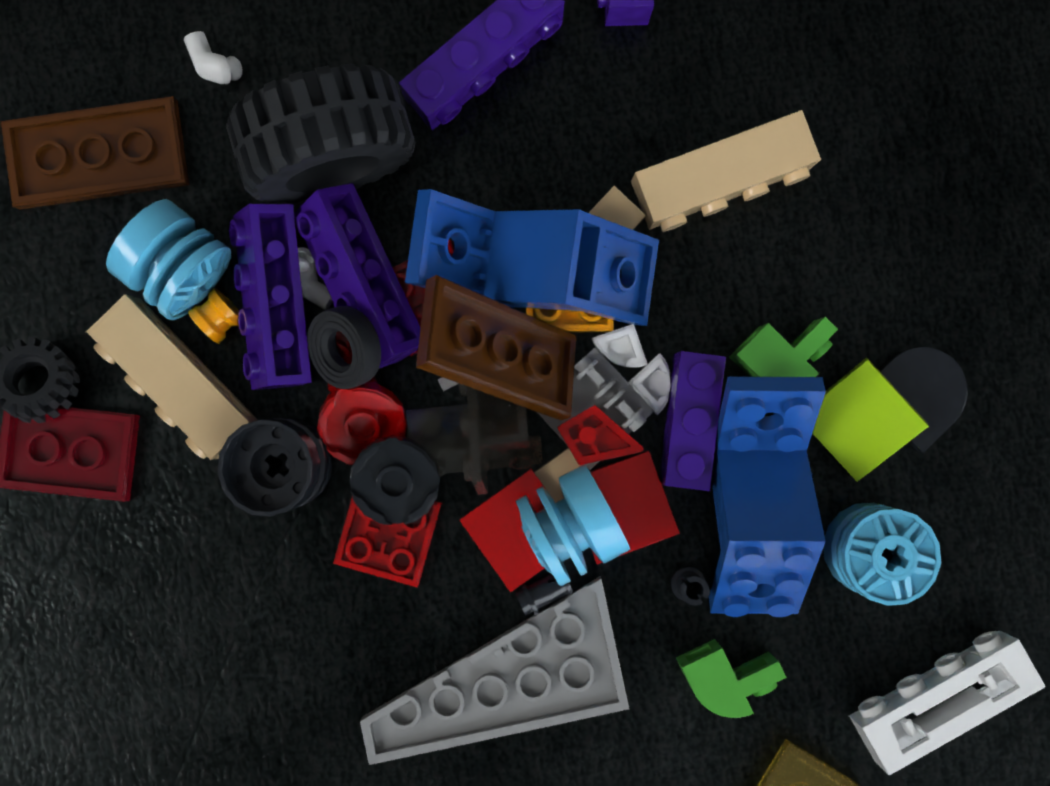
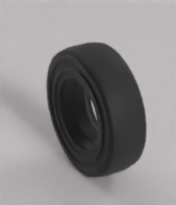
(363, 342)

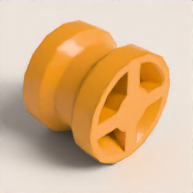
(215, 315)

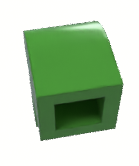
(770, 355)
(724, 688)

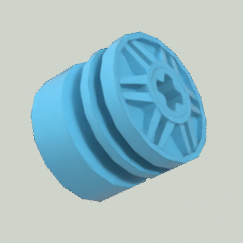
(168, 258)
(571, 525)
(856, 548)

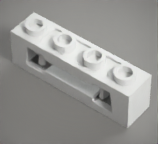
(993, 660)

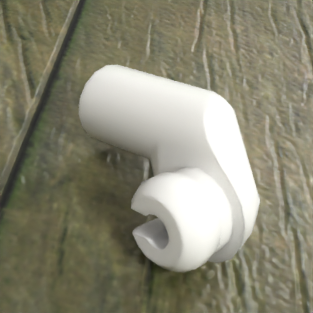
(211, 65)
(311, 287)

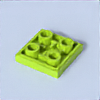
(865, 420)

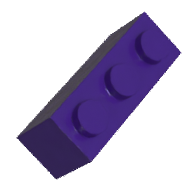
(692, 420)

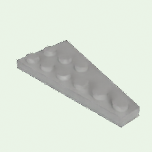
(526, 679)

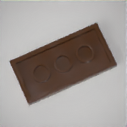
(94, 153)
(496, 349)

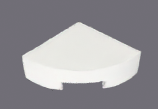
(621, 347)
(653, 383)

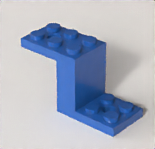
(534, 257)
(765, 496)

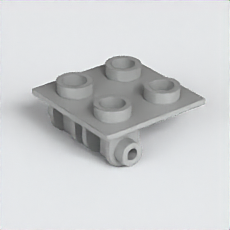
(602, 385)

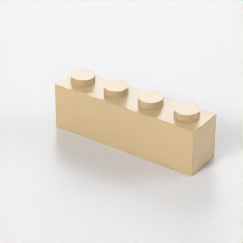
(726, 170)
(170, 375)

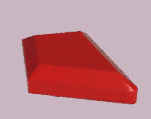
(596, 437)

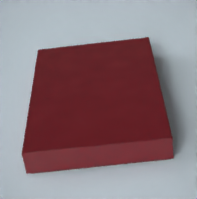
(71, 455)

